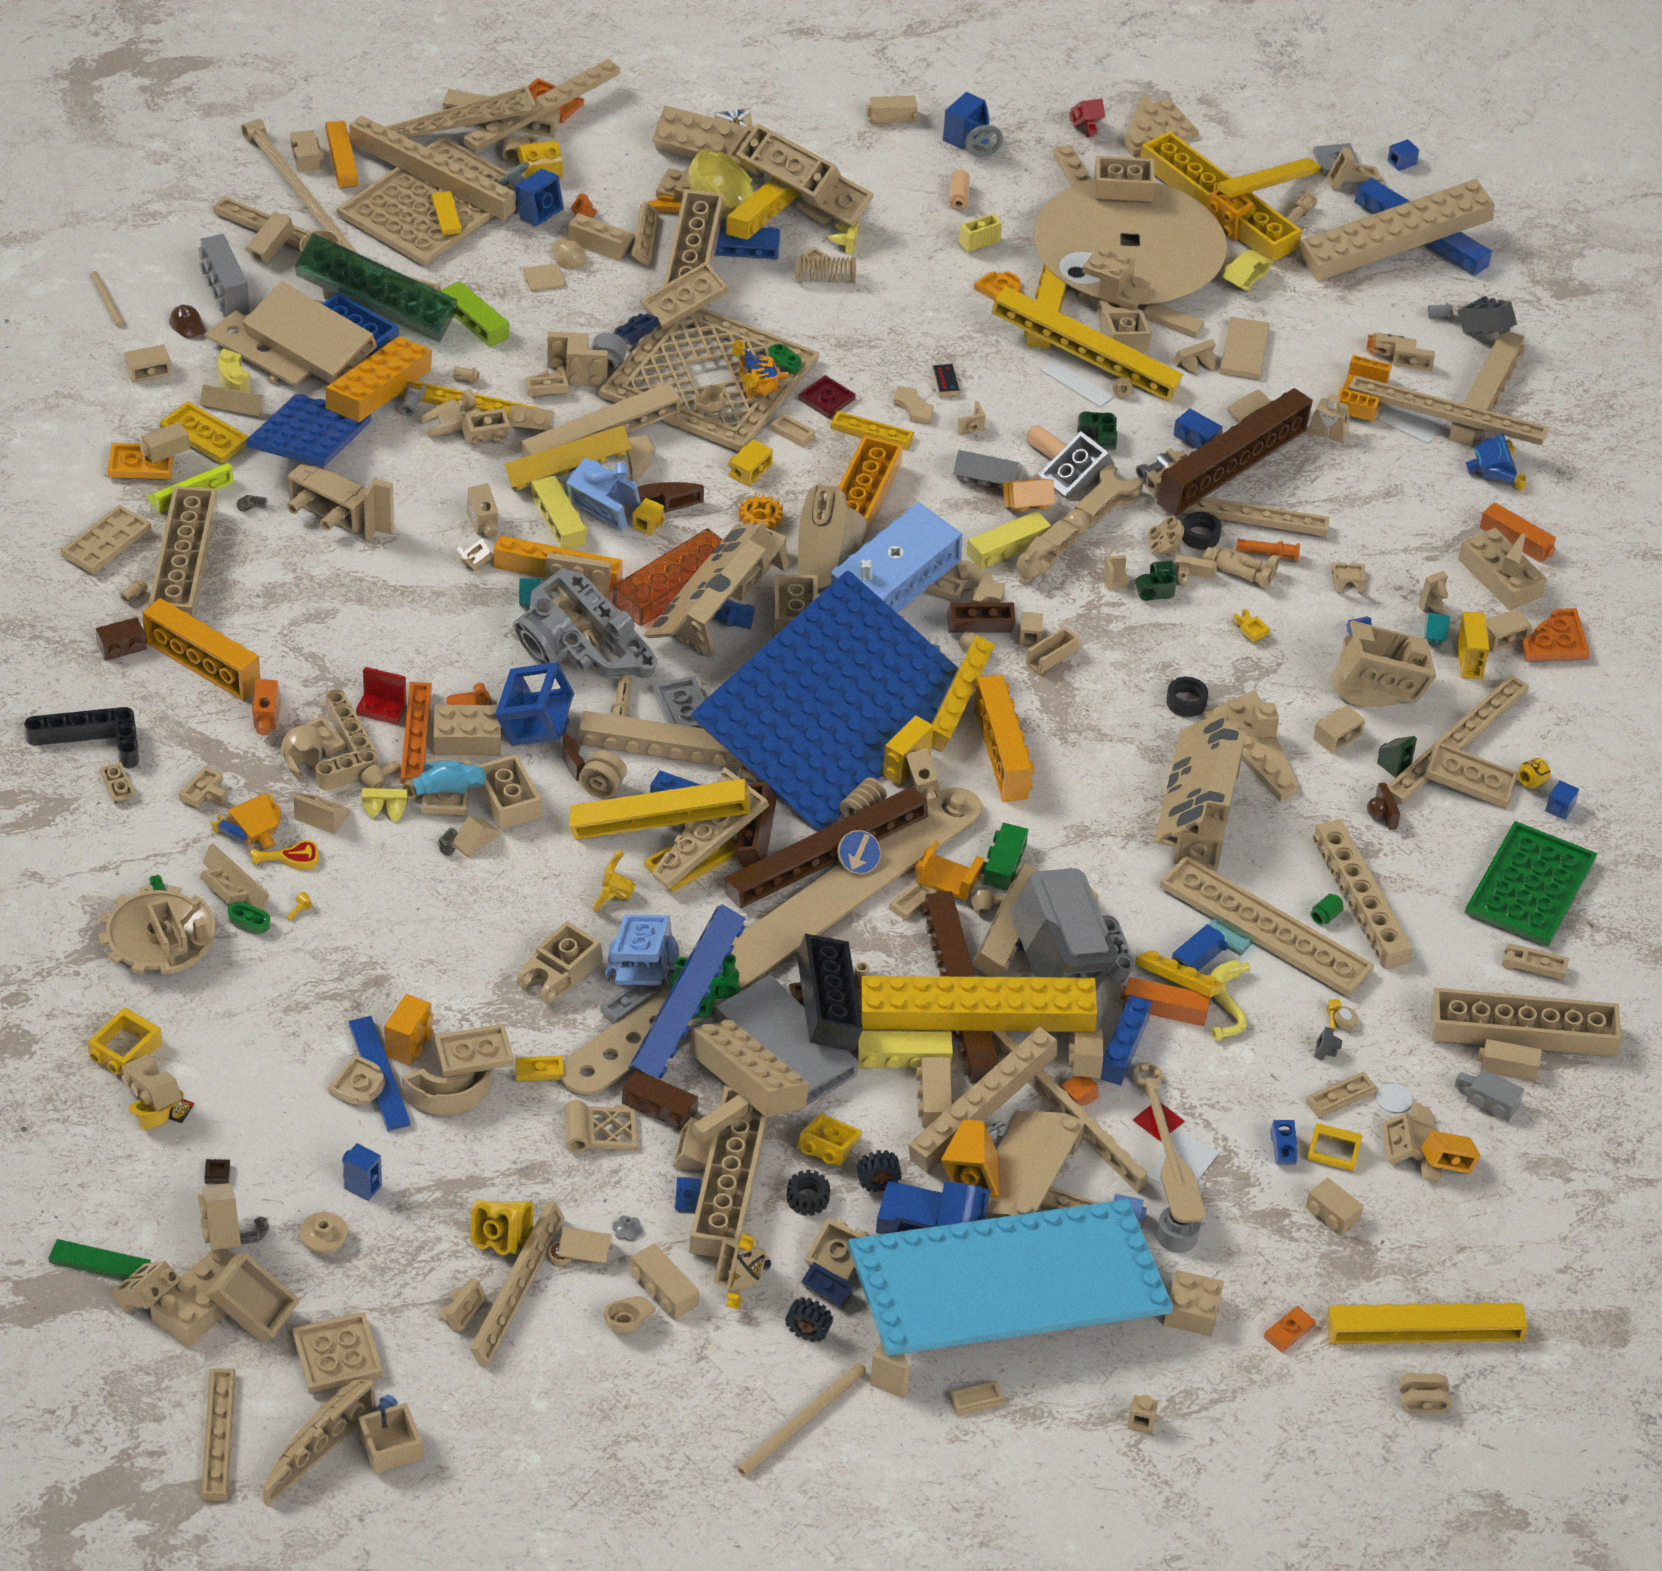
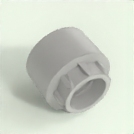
(616, 349)
(1175, 1235)

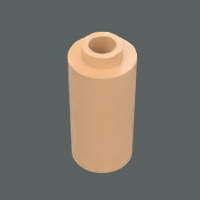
(959, 189)
(1044, 441)

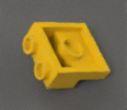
(828, 1139)

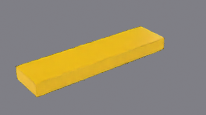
(861, 426)

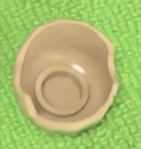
(710, 400)

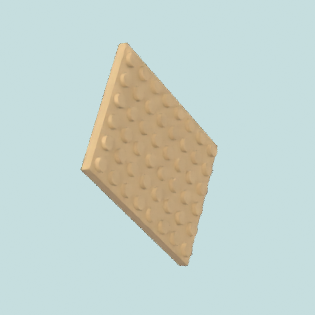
(402, 212)

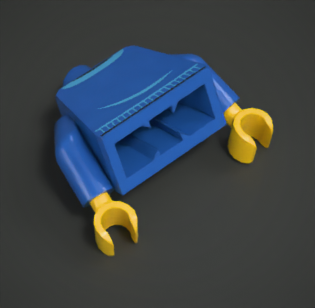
(1496, 461)

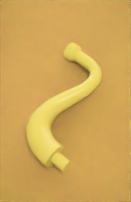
(1225, 973)

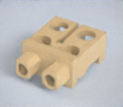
(145, 1286)

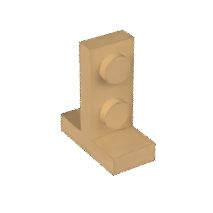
(1346, 168)

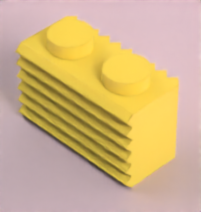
(980, 232)

